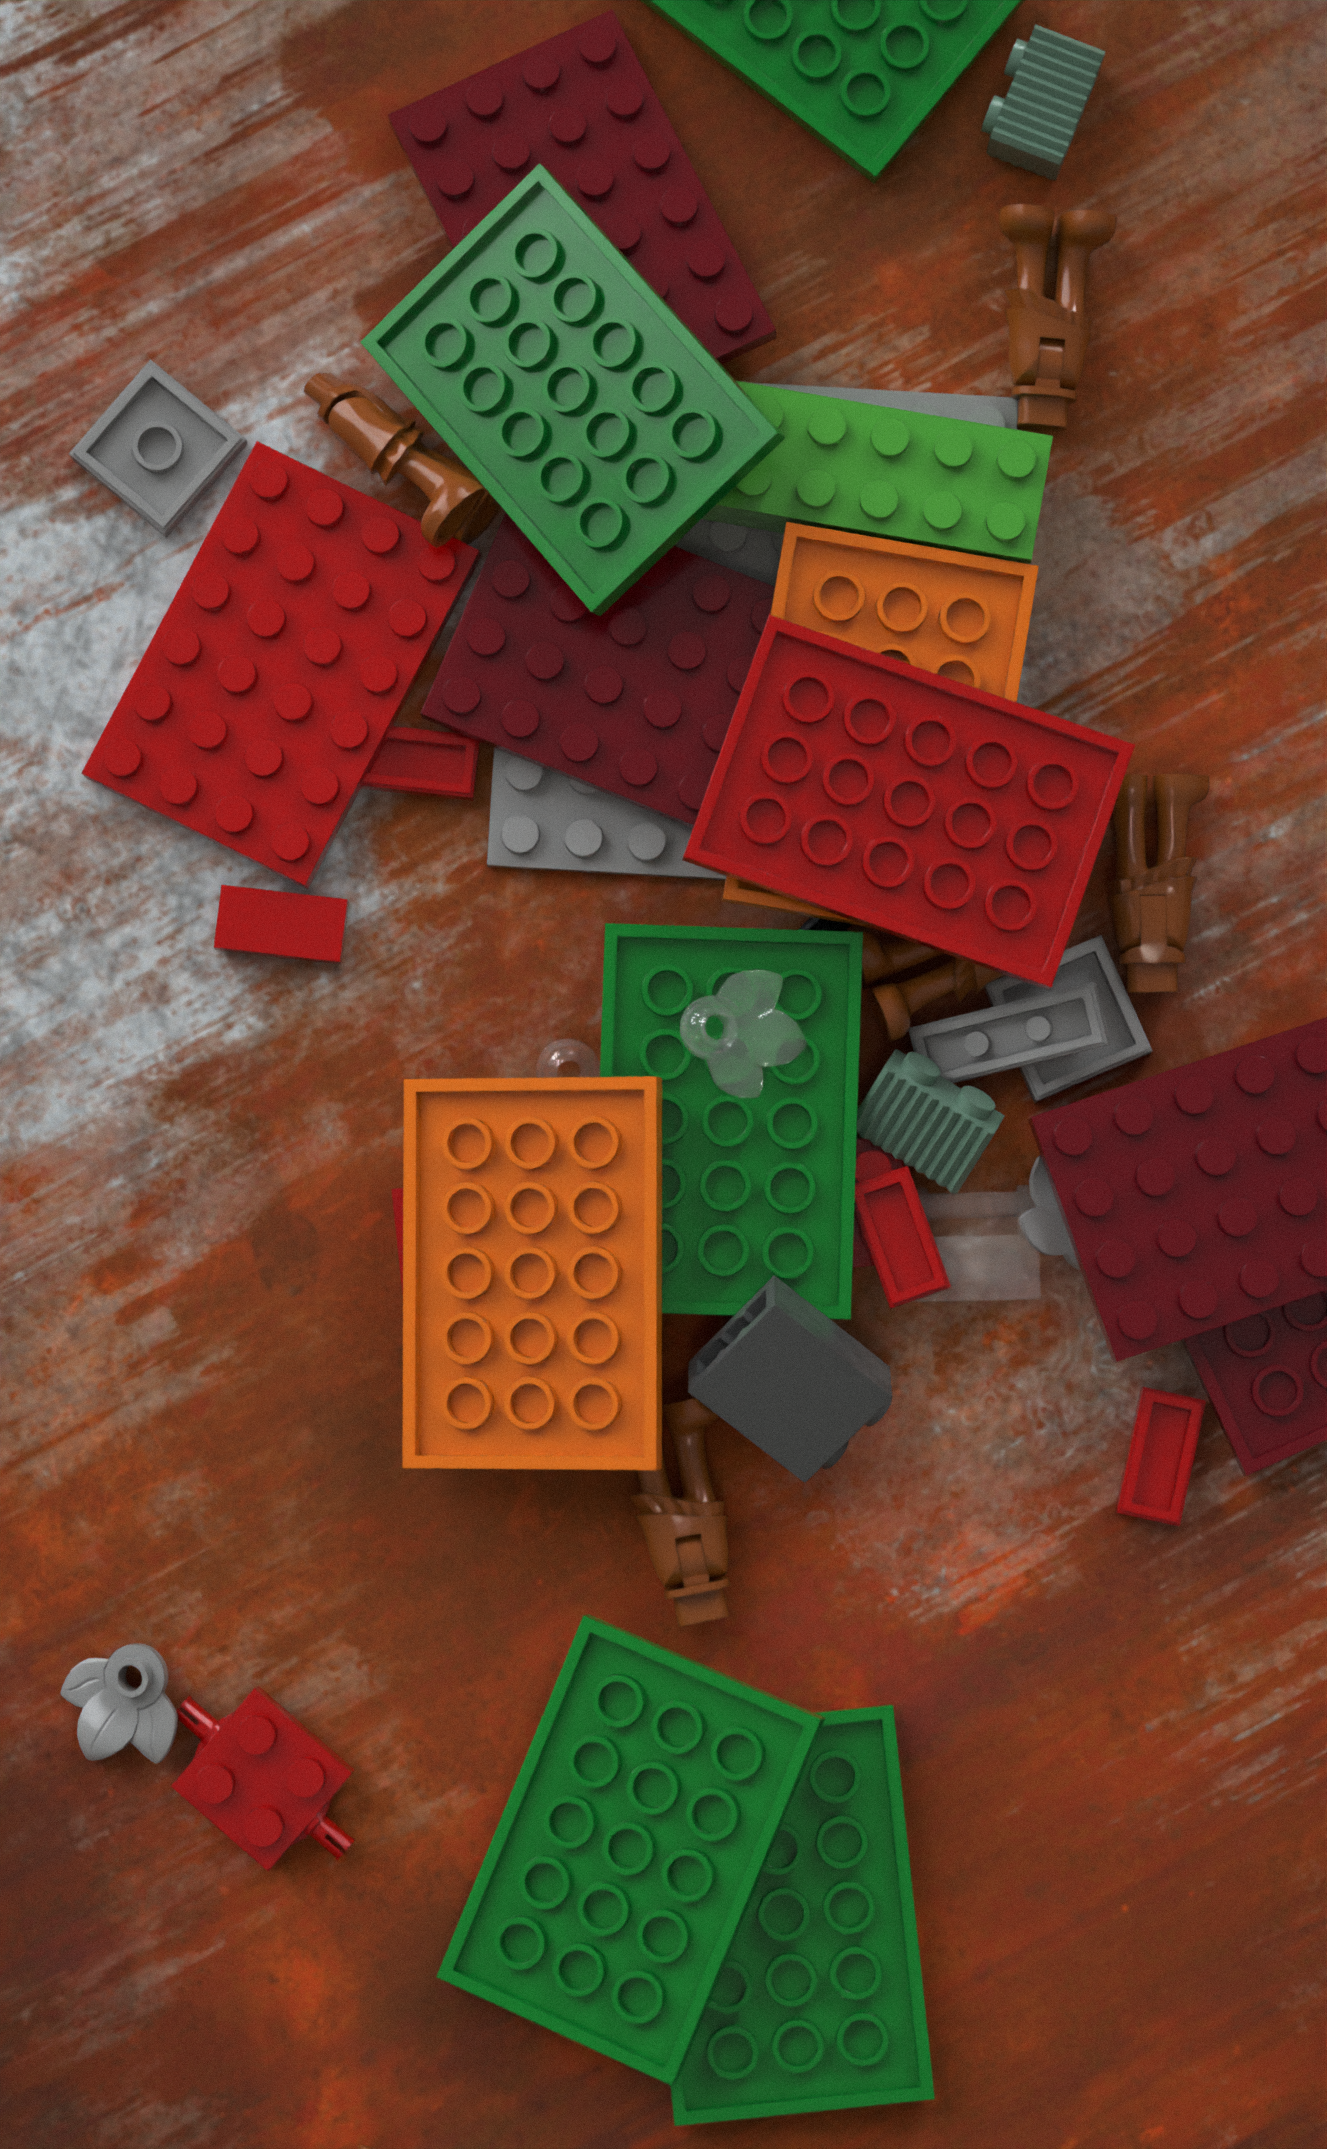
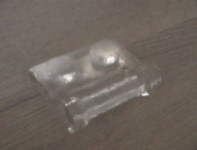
(984, 1265)

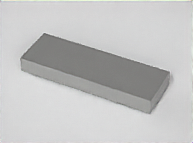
(1014, 1033)

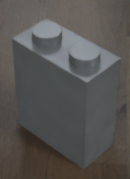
(790, 1380)

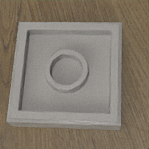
(158, 448)
(1128, 1041)

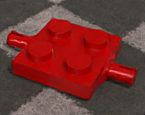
(263, 1778)

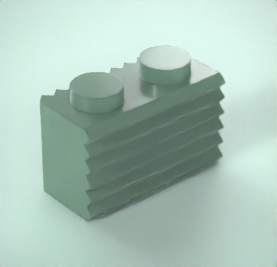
(1043, 102)
(927, 1119)

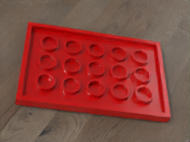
(281, 665)
(909, 802)

